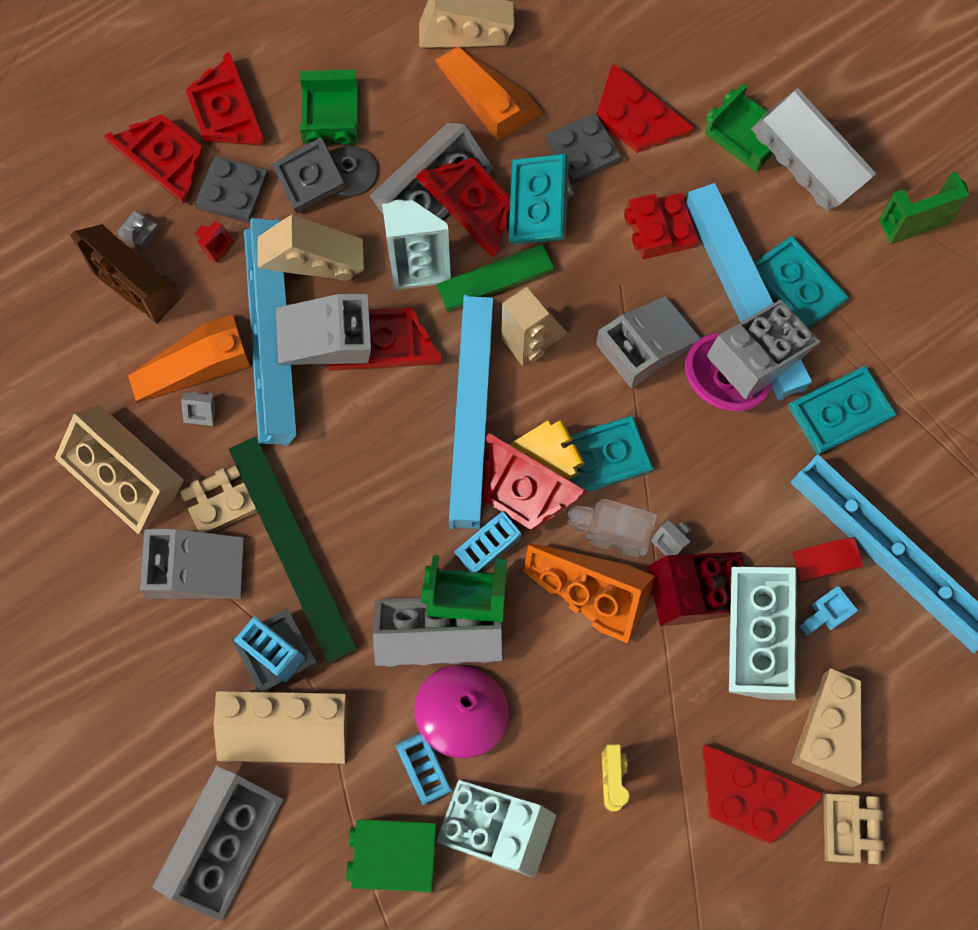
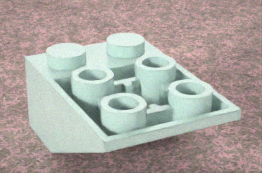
(497, 828)

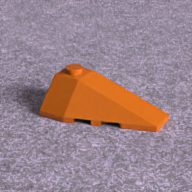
(492, 97)
(198, 357)
(600, 589)

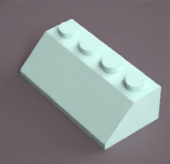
(416, 245)
(763, 632)

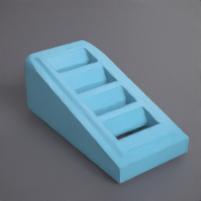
(490, 528)
(283, 663)
(434, 793)

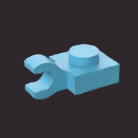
(831, 610)

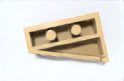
(466, 23)
(310, 250)
(528, 326)
(833, 730)

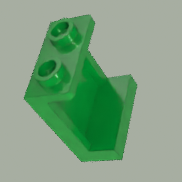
(329, 106)
(732, 125)
(905, 220)
(465, 593)
(392, 856)

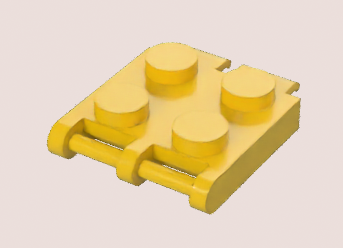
(547, 447)

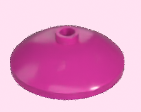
(712, 384)
(450, 725)

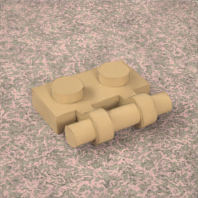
(223, 508)
(843, 829)

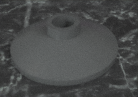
(361, 175)

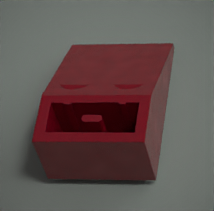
(693, 586)

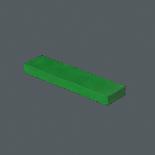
(495, 277)

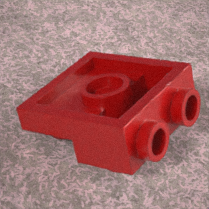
(660, 225)

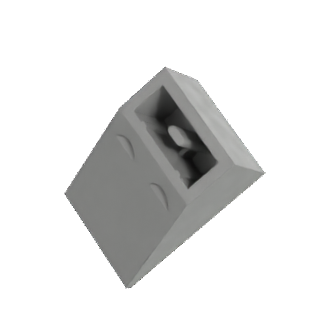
(324, 331)
(645, 340)
(761, 348)
(191, 565)

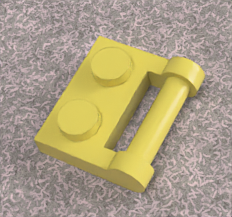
(613, 769)

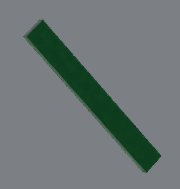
(292, 550)

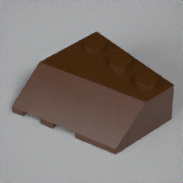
(126, 272)

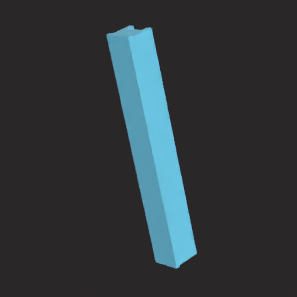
(737, 271)
(271, 380)
(471, 413)
(891, 549)

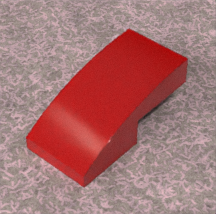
(828, 559)

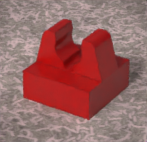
(214, 240)

